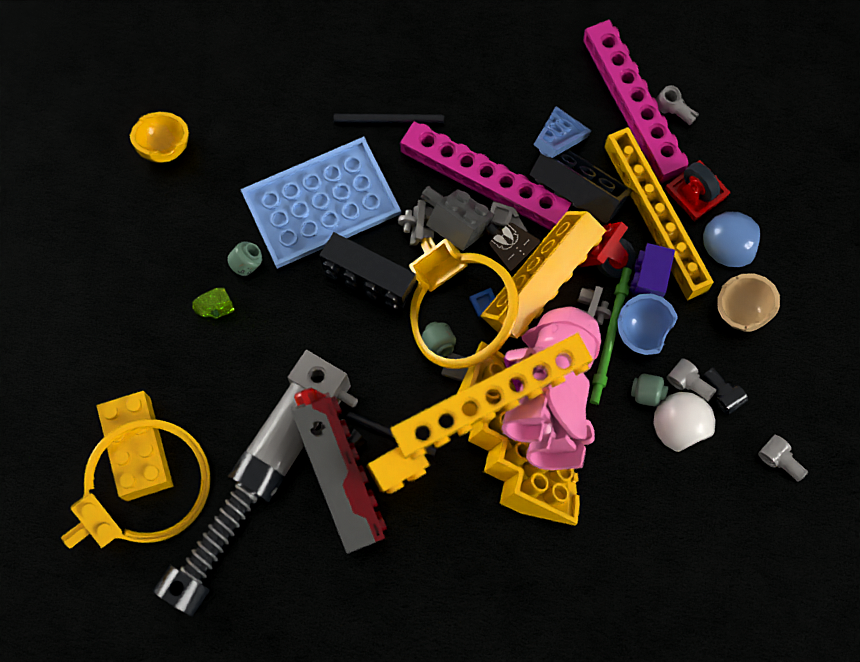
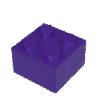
(652, 271)

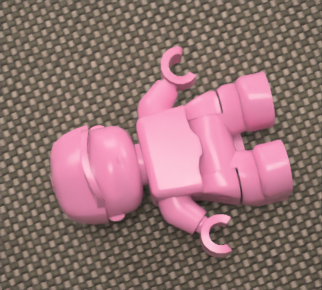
(559, 411)

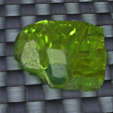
(213, 303)

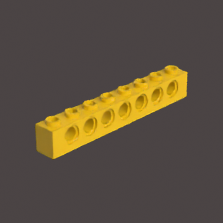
(658, 213)
(572, 348)

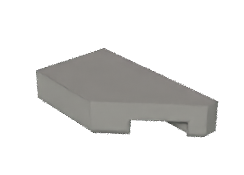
(504, 215)

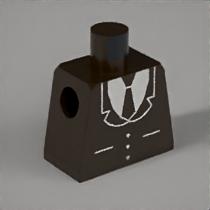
(510, 245)

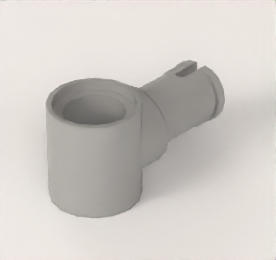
(675, 104)
(686, 376)
(778, 454)

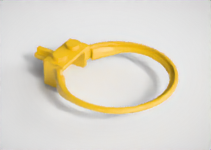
(437, 267)
(96, 519)

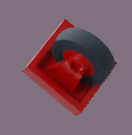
(697, 190)
(612, 252)

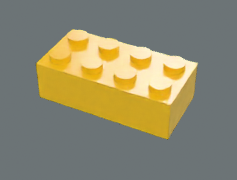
(138, 455)
(393, 468)

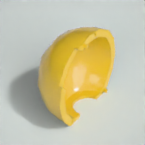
(159, 136)

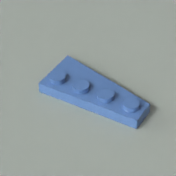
(560, 134)

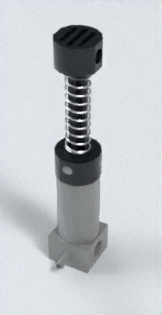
(255, 477)

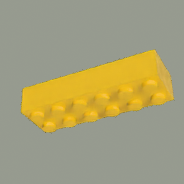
(547, 270)

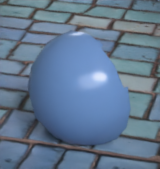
(732, 239)
(645, 323)

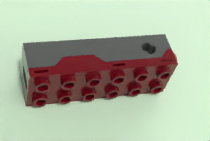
(336, 469)

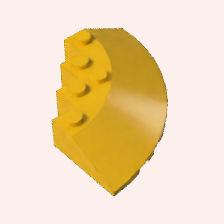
(526, 487)

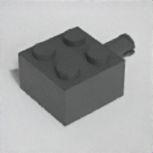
(457, 217)

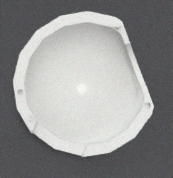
(683, 420)

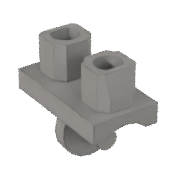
(420, 215)
(592, 298)

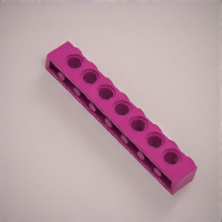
(663, 167)
(471, 176)

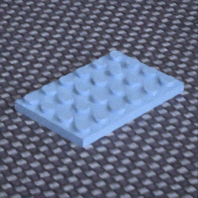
(319, 197)

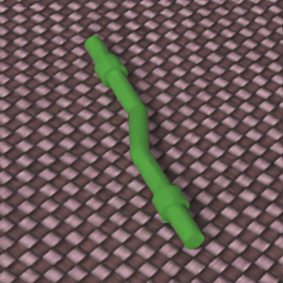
(600, 379)

